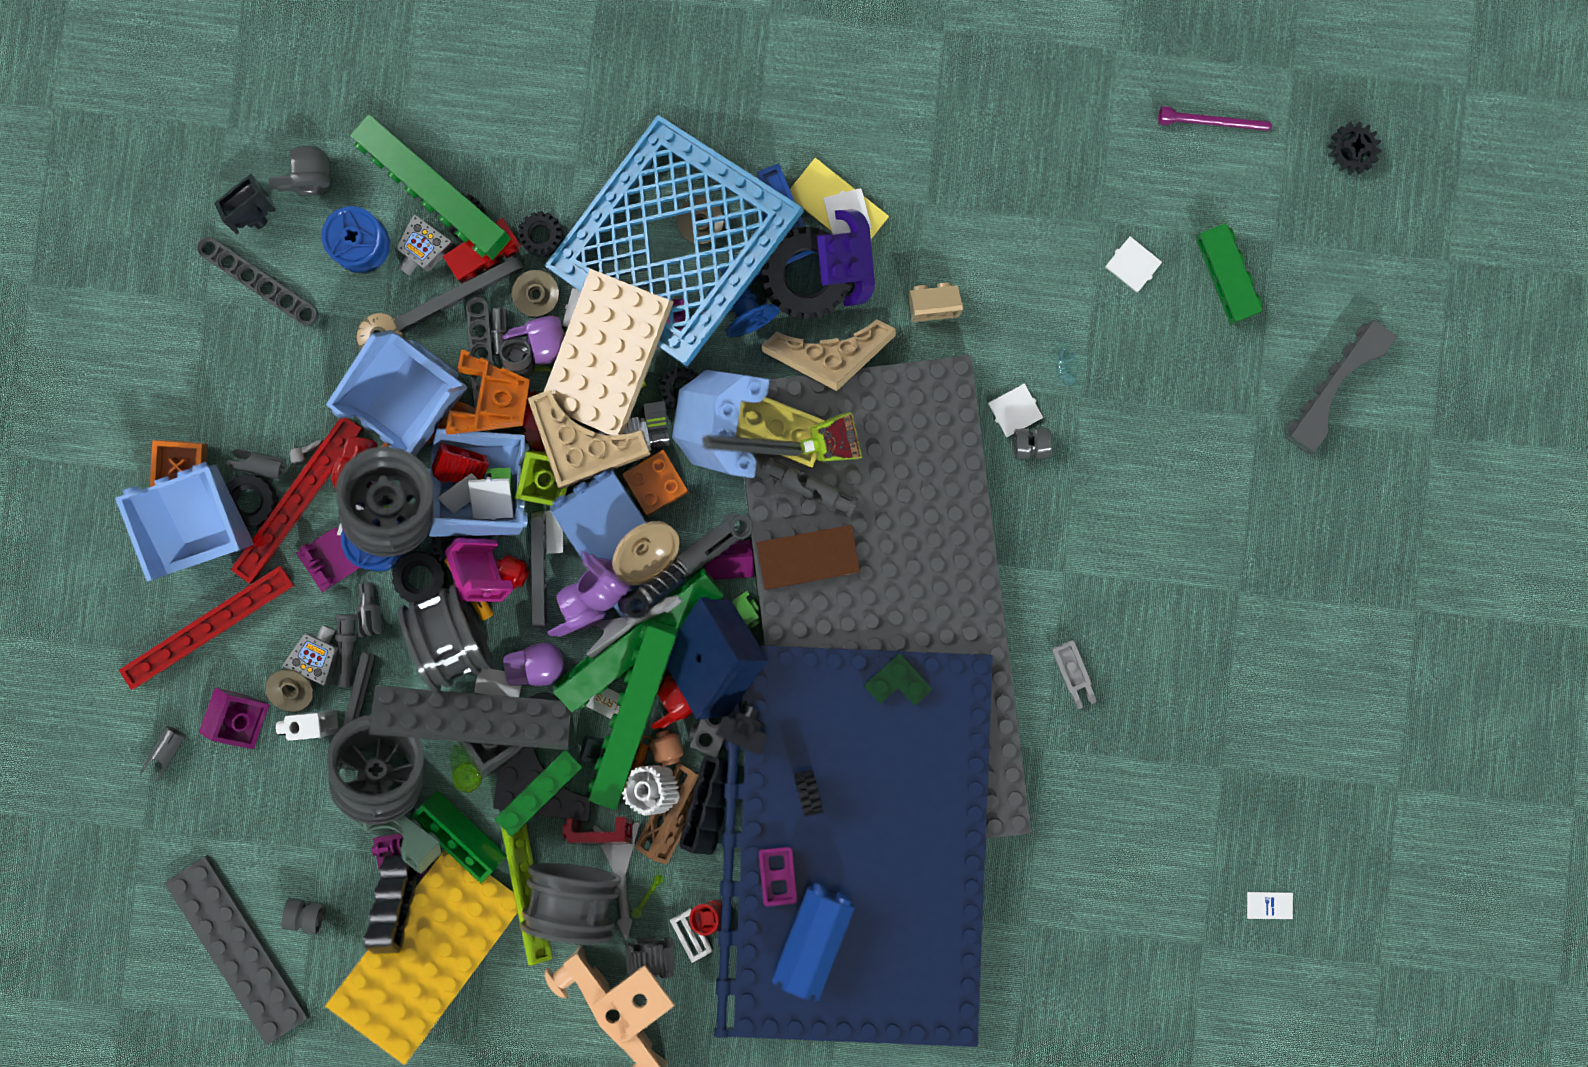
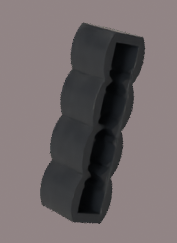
(707, 809)
(392, 906)

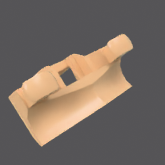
(633, 1019)

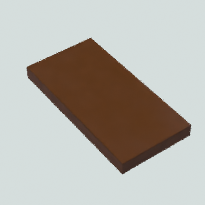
(808, 557)

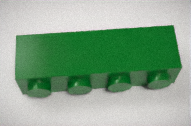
(1228, 273)
(538, 793)
(459, 836)

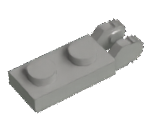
(1073, 671)

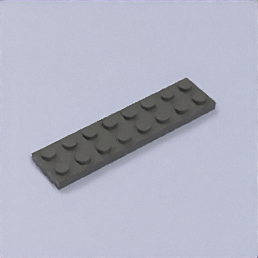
(470, 717)
(237, 950)

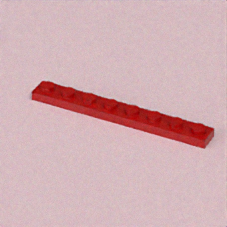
(295, 501)
(206, 627)

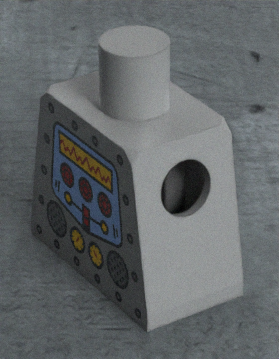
(422, 246)
(315, 656)

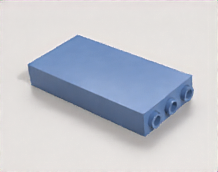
(597, 520)

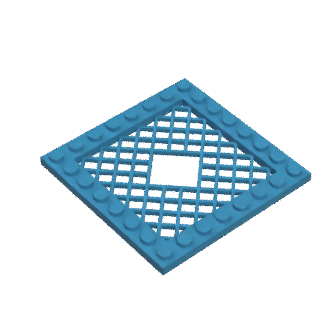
(662, 135)

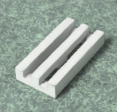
(682, 916)

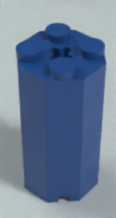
(813, 942)

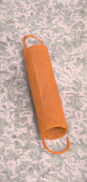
(640, 756)

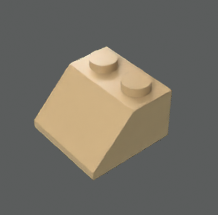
(935, 303)

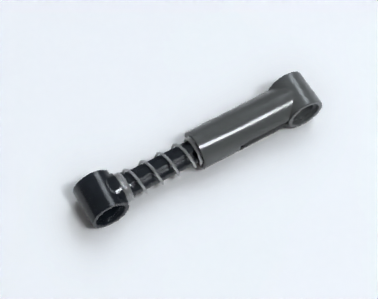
(688, 562)

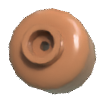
(666, 748)

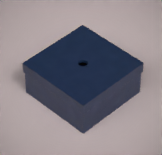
(714, 658)

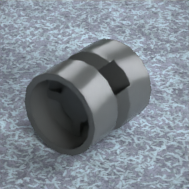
(517, 357)
(1040, 443)
(303, 916)

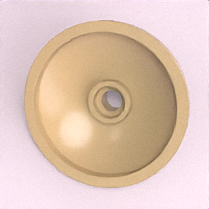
(645, 552)

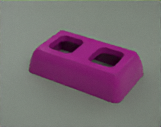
(769, 875)

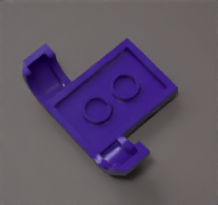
(849, 257)

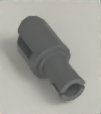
(368, 612)

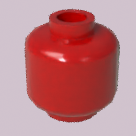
(512, 570)

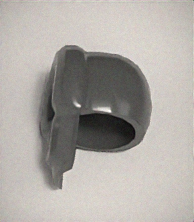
(309, 172)

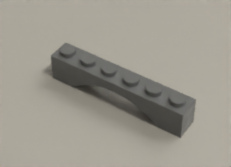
(1312, 426)

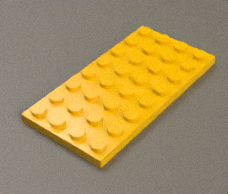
(448, 934)

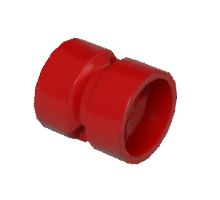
(706, 917)

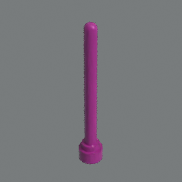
(1170, 116)

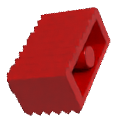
(457, 463)

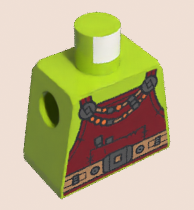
(833, 439)

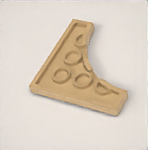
(832, 360)
(576, 451)

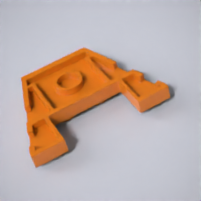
(500, 398)

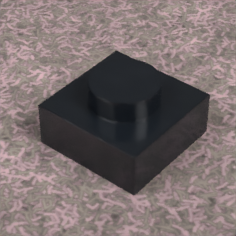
(591, 749)

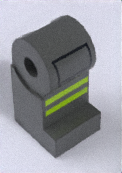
(657, 424)

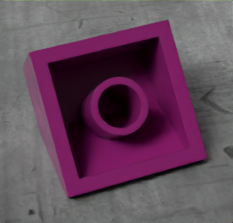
(233, 718)

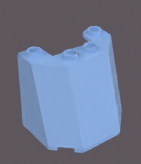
(397, 391)
(712, 407)
(502, 452)
(182, 521)

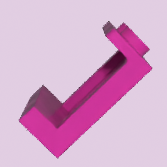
(476, 570)

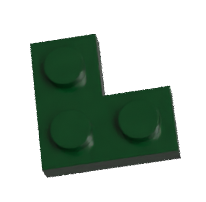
(895, 675)

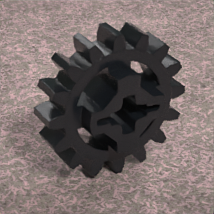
(1362, 141)

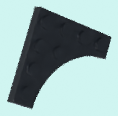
(521, 772)

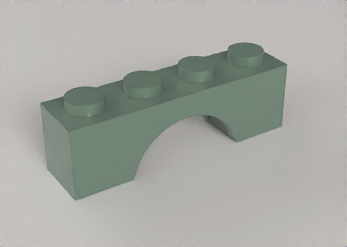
(418, 846)

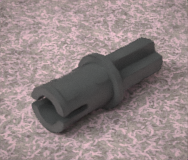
(499, 328)

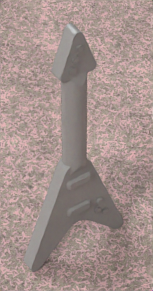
(617, 627)
(619, 860)

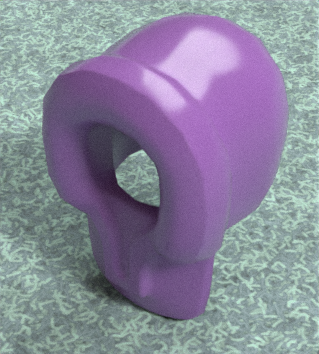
(543, 336)
(599, 585)
(576, 613)
(535, 665)

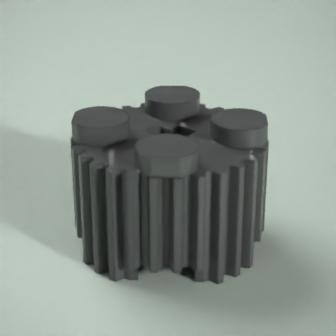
(654, 953)

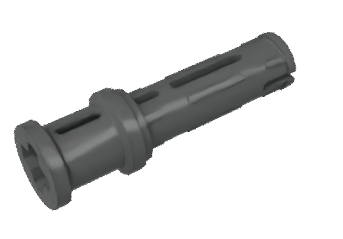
(345, 638)

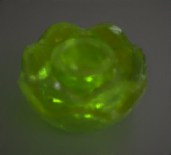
(461, 782)

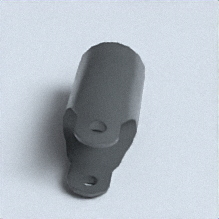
(258, 464)
(165, 749)

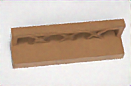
(668, 835)

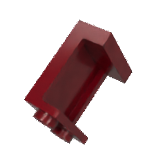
(622, 835)

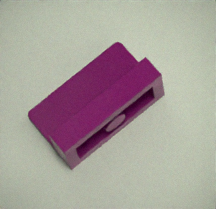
(733, 562)

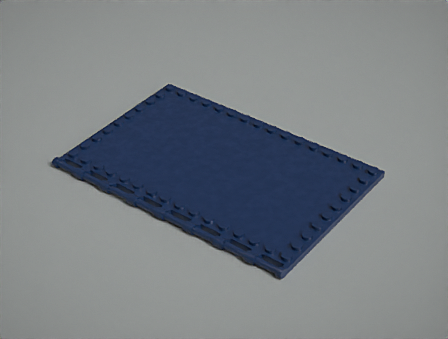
(895, 835)

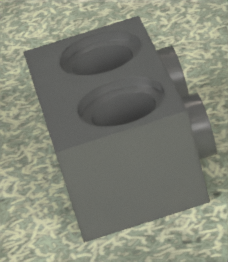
(706, 726)

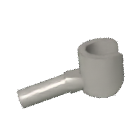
(297, 453)

